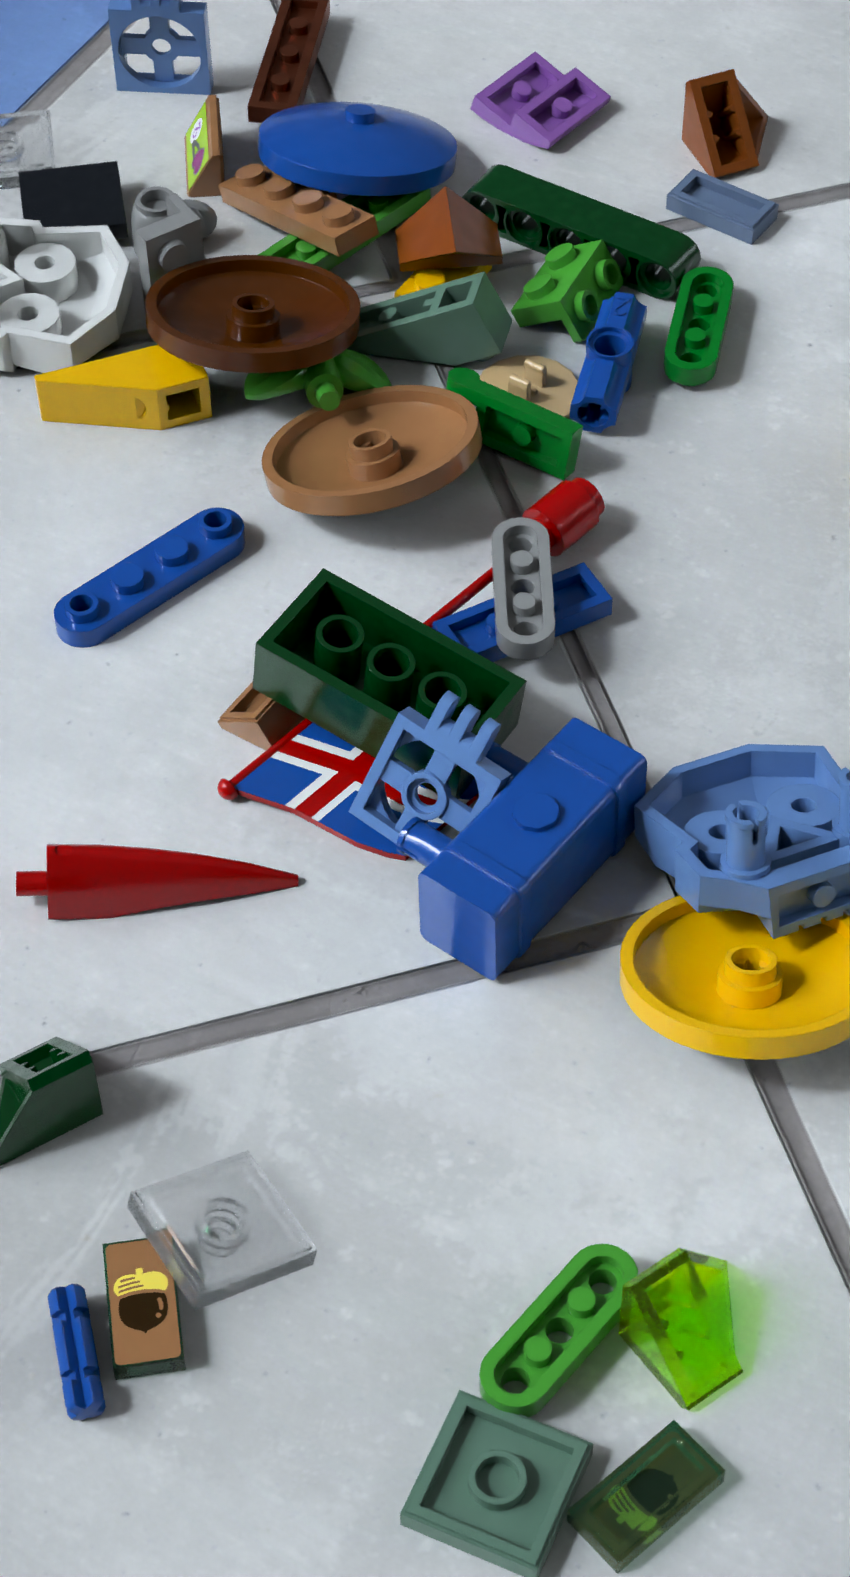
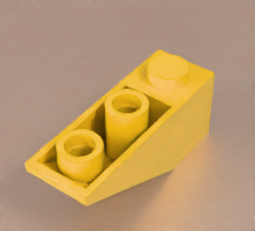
(127, 390)

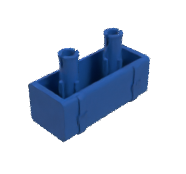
(527, 847)

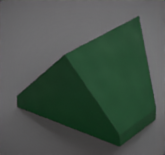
(45, 1096)

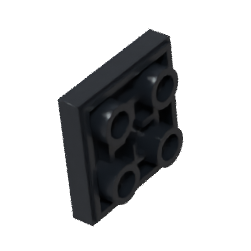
(75, 197)

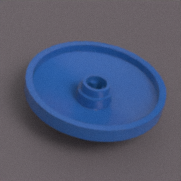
(357, 148)

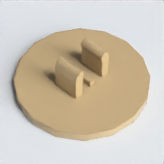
(535, 380)

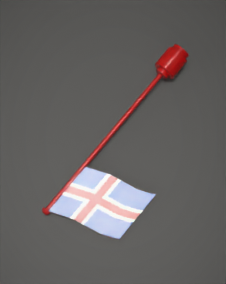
(321, 773)

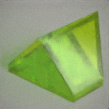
(682, 1324)

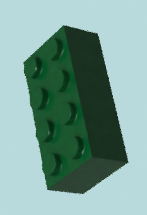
(361, 662)

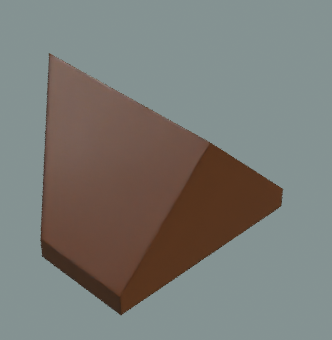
(722, 124)
(447, 235)

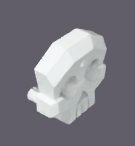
(59, 294)

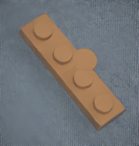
(298, 209)

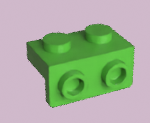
(570, 288)

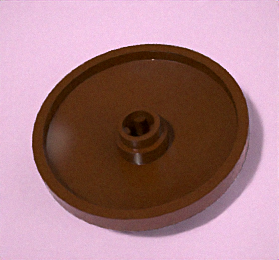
(252, 313)

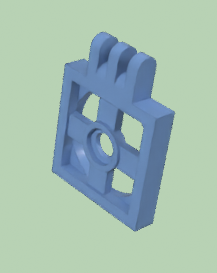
(160, 12)
(453, 746)

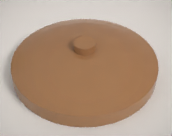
(372, 450)

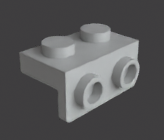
(170, 242)

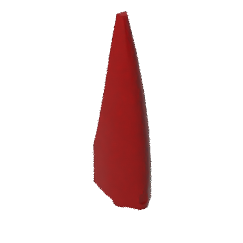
(126, 880)

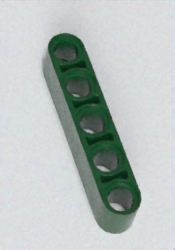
(548, 215)

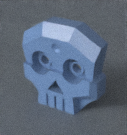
(754, 833)

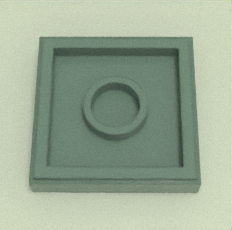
(497, 1485)

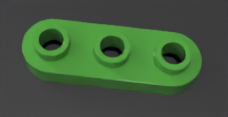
(563, 1306)

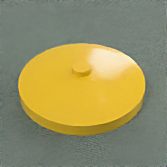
(734, 988)

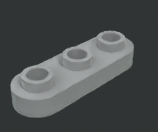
(523, 588)

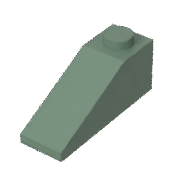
(437, 324)

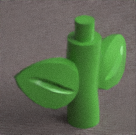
(321, 382)

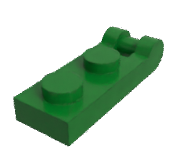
(520, 426)

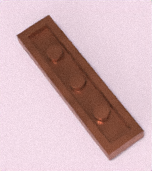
(289, 57)

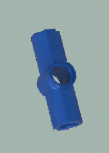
(608, 362)

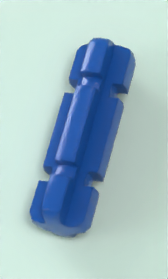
(76, 1352)

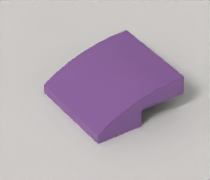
(539, 102)

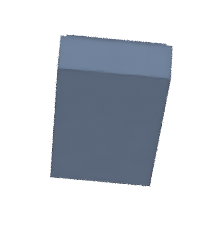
(722, 206)

